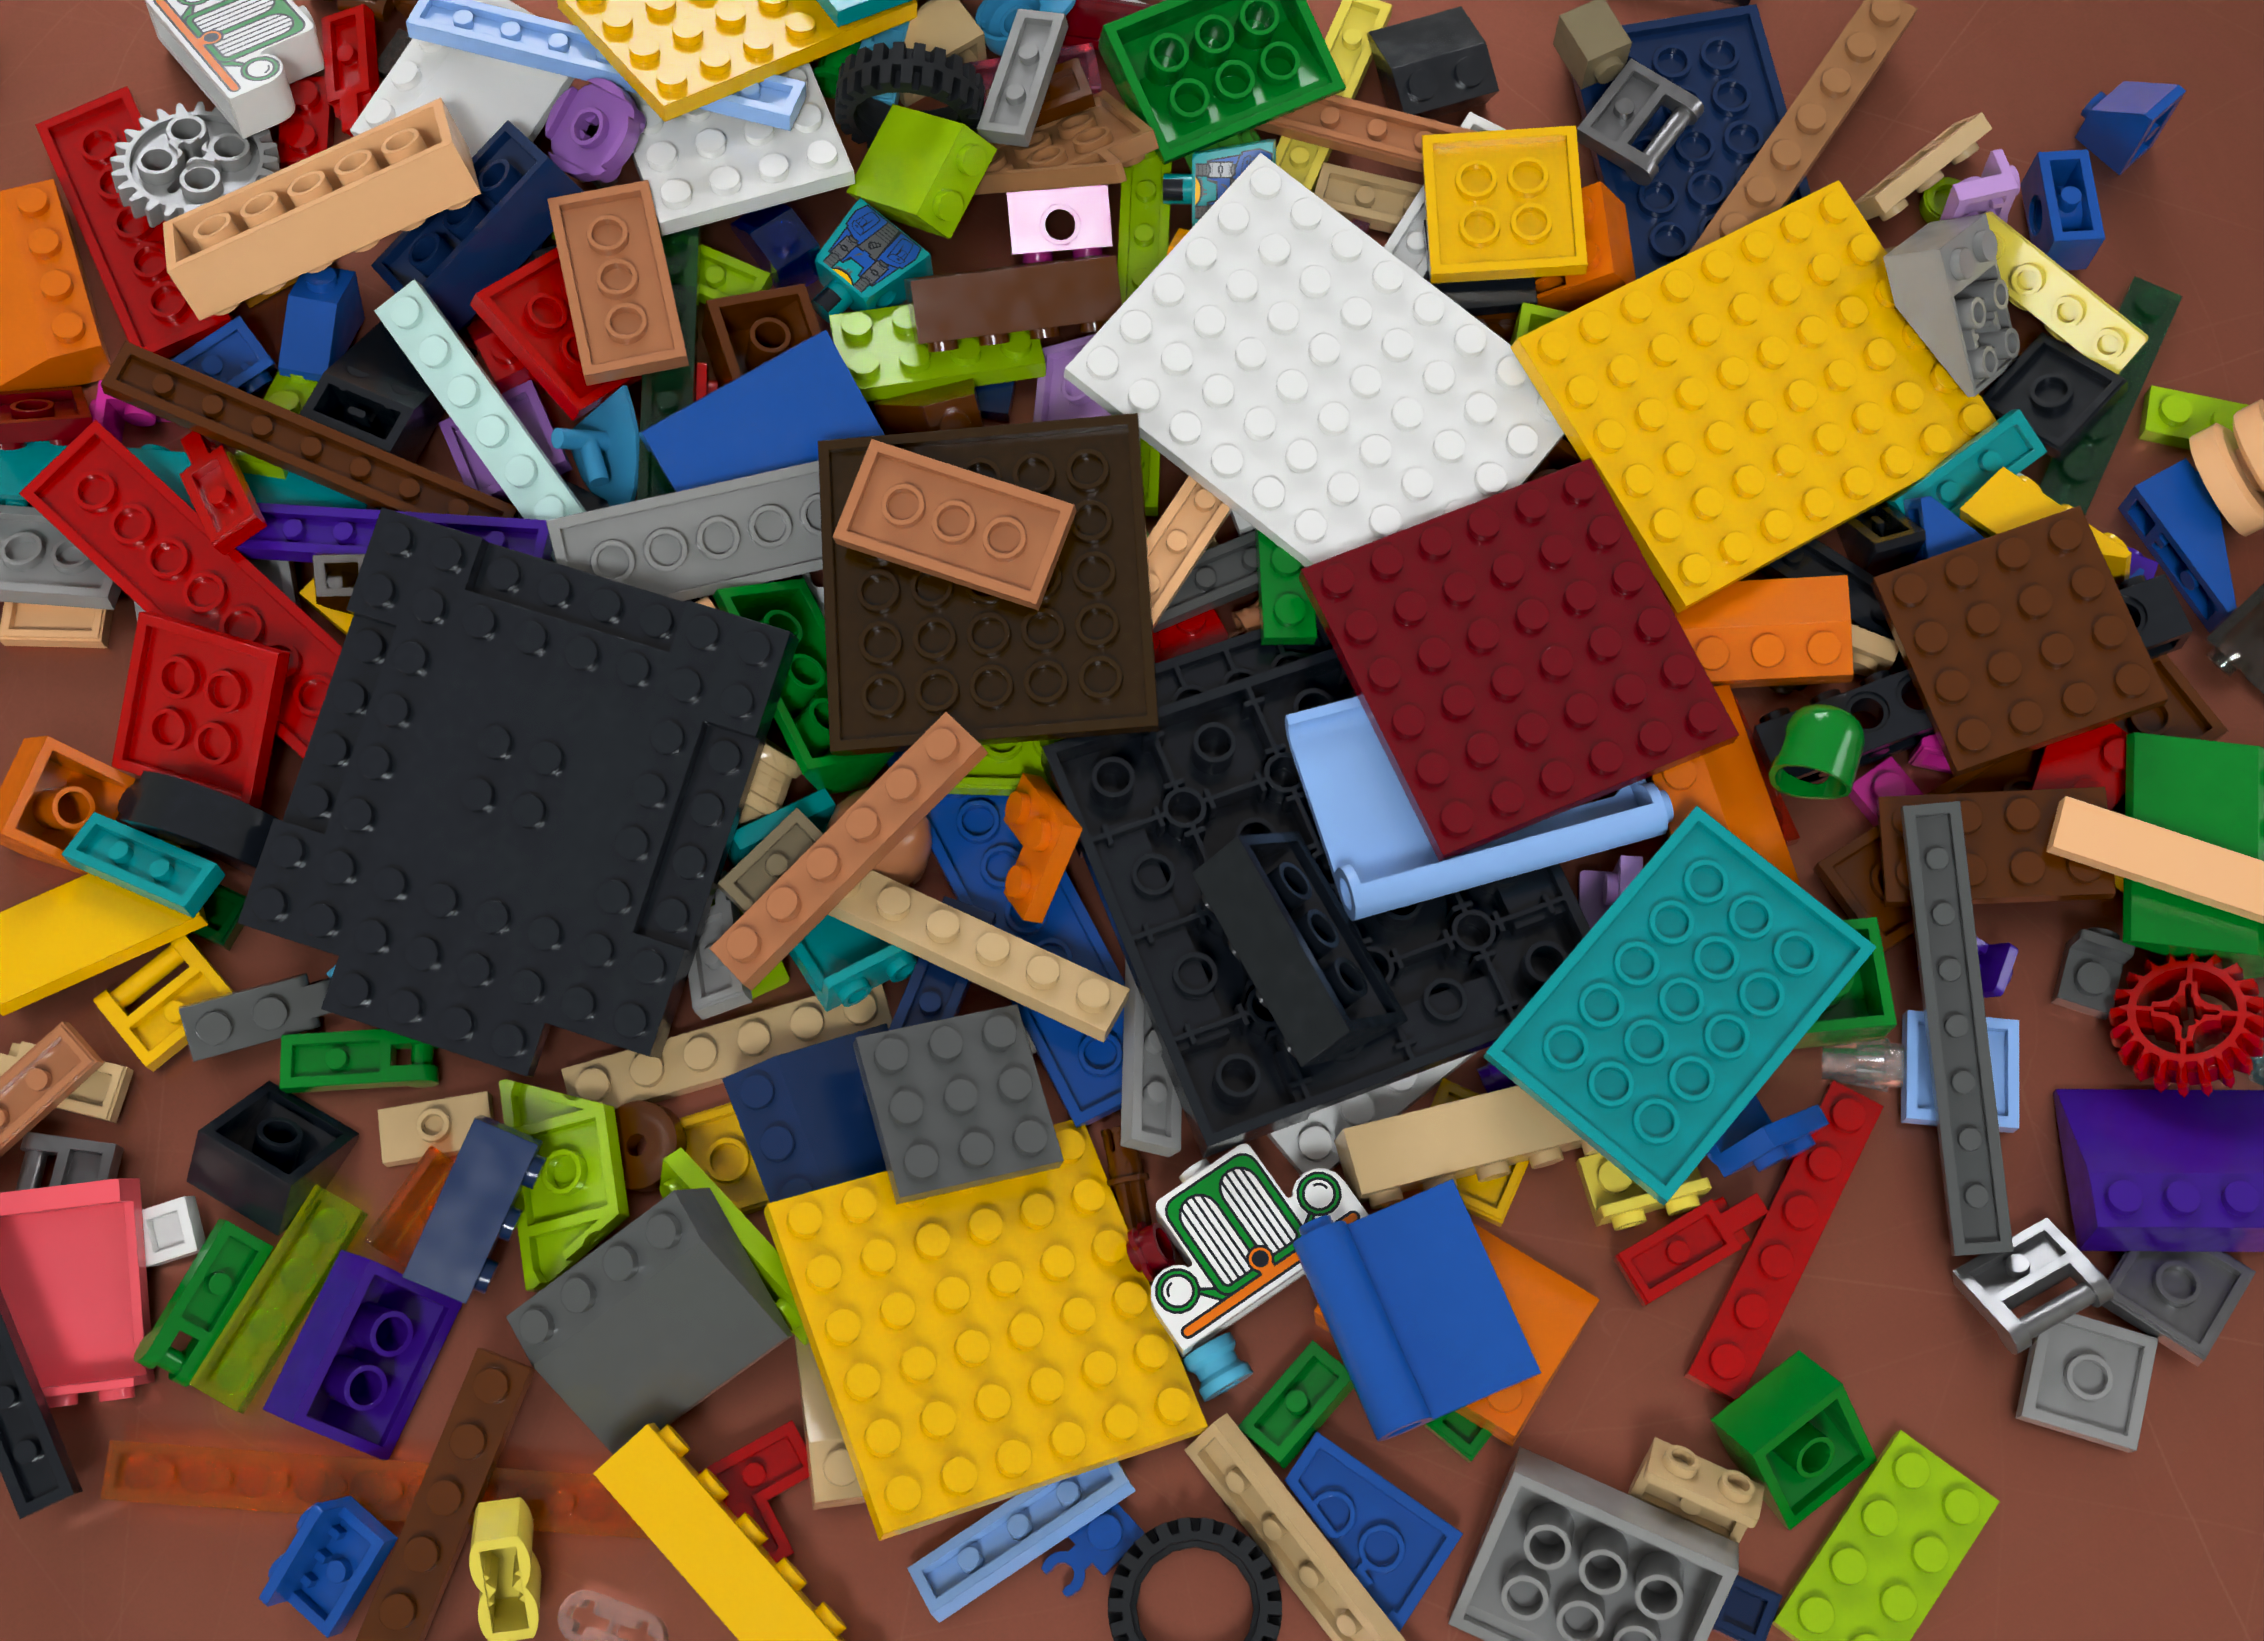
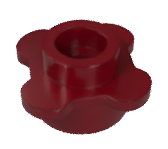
(1150, 1249)

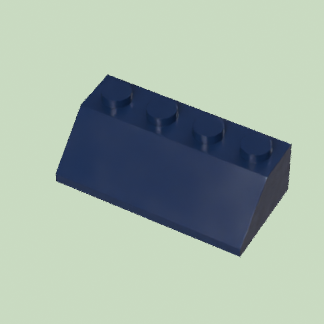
(487, 238)

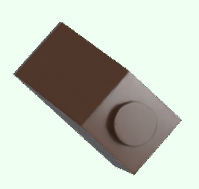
(931, 409)

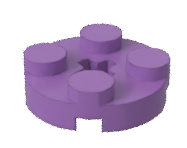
(614, 141)

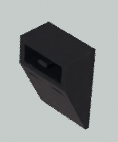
(377, 397)

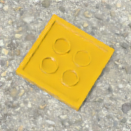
(1503, 204)

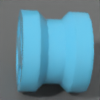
(1217, 1366)

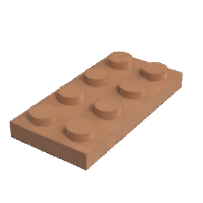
(617, 282)
(955, 524)

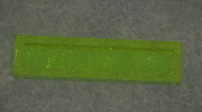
(278, 1299)

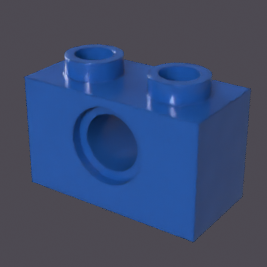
(2063, 207)

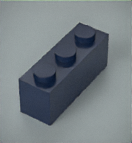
(475, 1210)

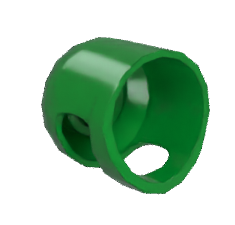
(1821, 740)

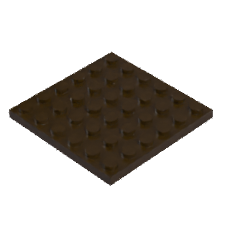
(924, 646)

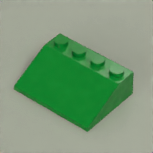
(1217, 67)
(2209, 795)

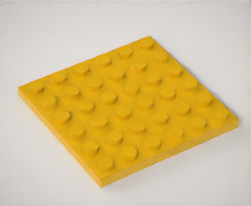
(981, 1335)

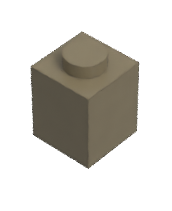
(1592, 43)

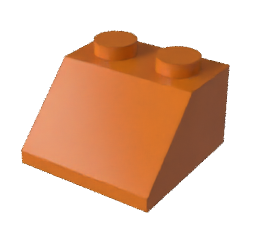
(52, 796)

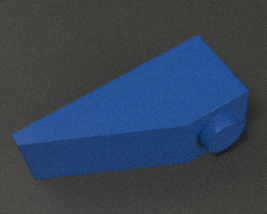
(2186, 537)

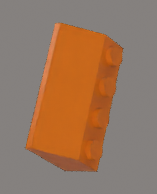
(1773, 632)
(1730, 791)

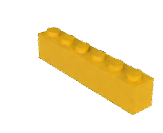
(711, 1545)

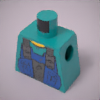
(1213, 174)
(866, 264)

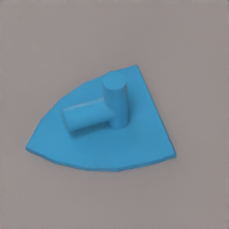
(606, 448)

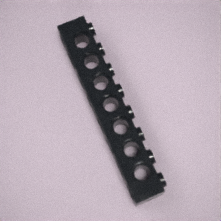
(1900, 728)

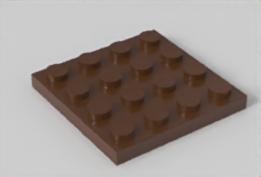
(2018, 641)

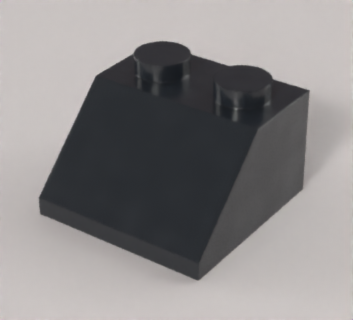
(1433, 64)
(269, 1155)

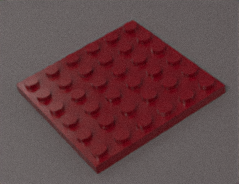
(1516, 658)

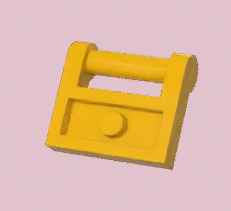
(156, 1026)

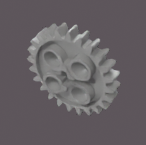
(187, 162)

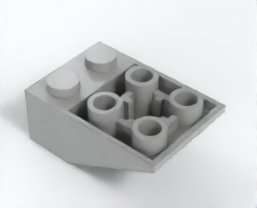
(1955, 300)

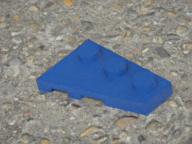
(1375, 1526)

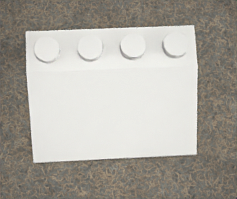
(474, 87)

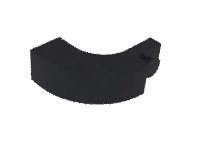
(196, 818)

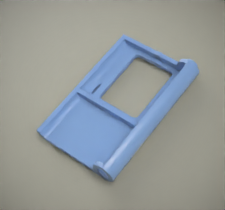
(1380, 847)

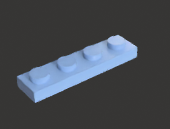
(1014, 1537)

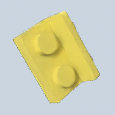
(1624, 1203)

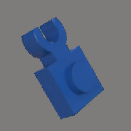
(1097, 1544)

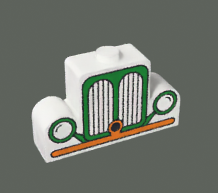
(241, 54)
(1236, 1240)

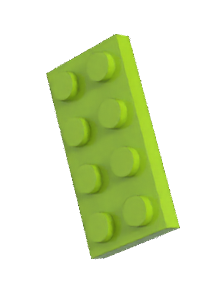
(889, 363)
(1888, 1550)

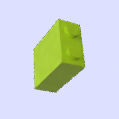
(922, 170)

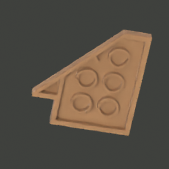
(1073, 151)

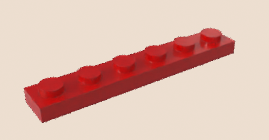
(1783, 1245)

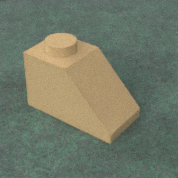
(947, 27)

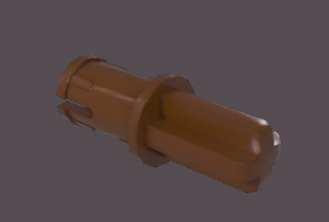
(1126, 1179)

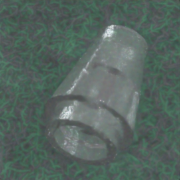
(1865, 1064)

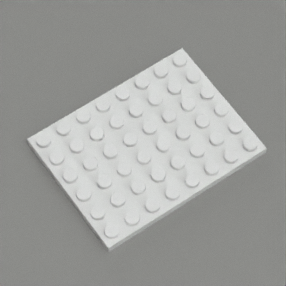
(1314, 375)

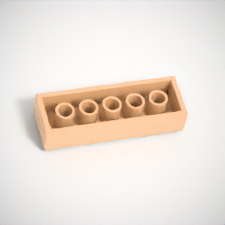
(319, 210)

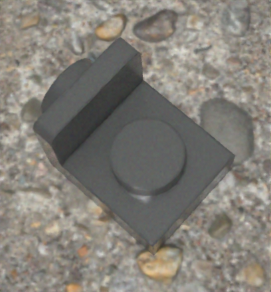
(2091, 971)

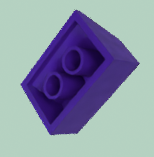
(363, 1355)

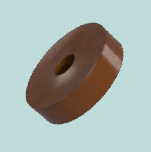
(662, 1135)

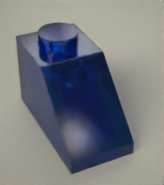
(779, 245)

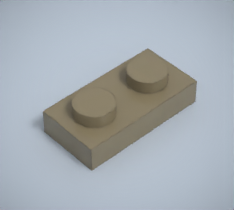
(769, 860)

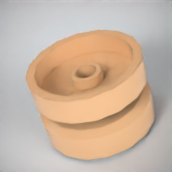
(2234, 467)

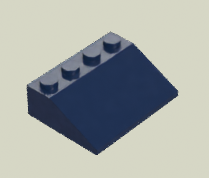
(807, 1118)

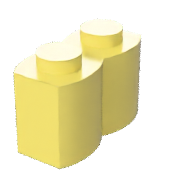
(505, 1570)

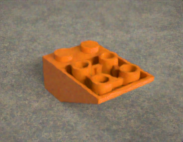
(1607, 254)

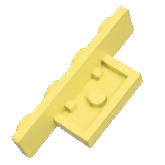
(2063, 302)

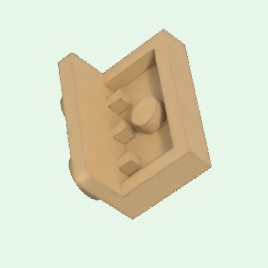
(1698, 1490)

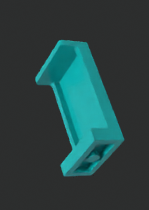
(834, 957)

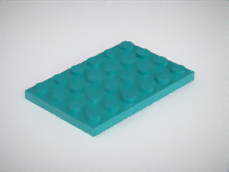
(1679, 1004)

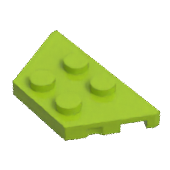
(581, 1184)

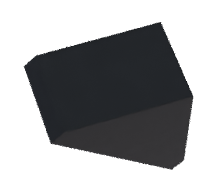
(1881, 539)

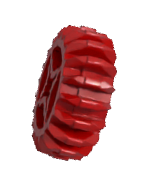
(2143, 1012)

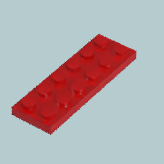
(123, 248)

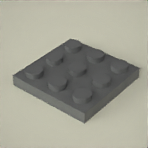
(957, 1103)

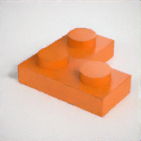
(1047, 840)

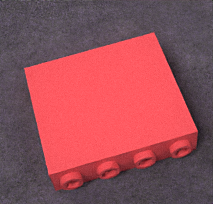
(78, 1285)

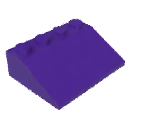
(2164, 1169)

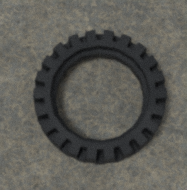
(904, 71)
(1188, 1534)

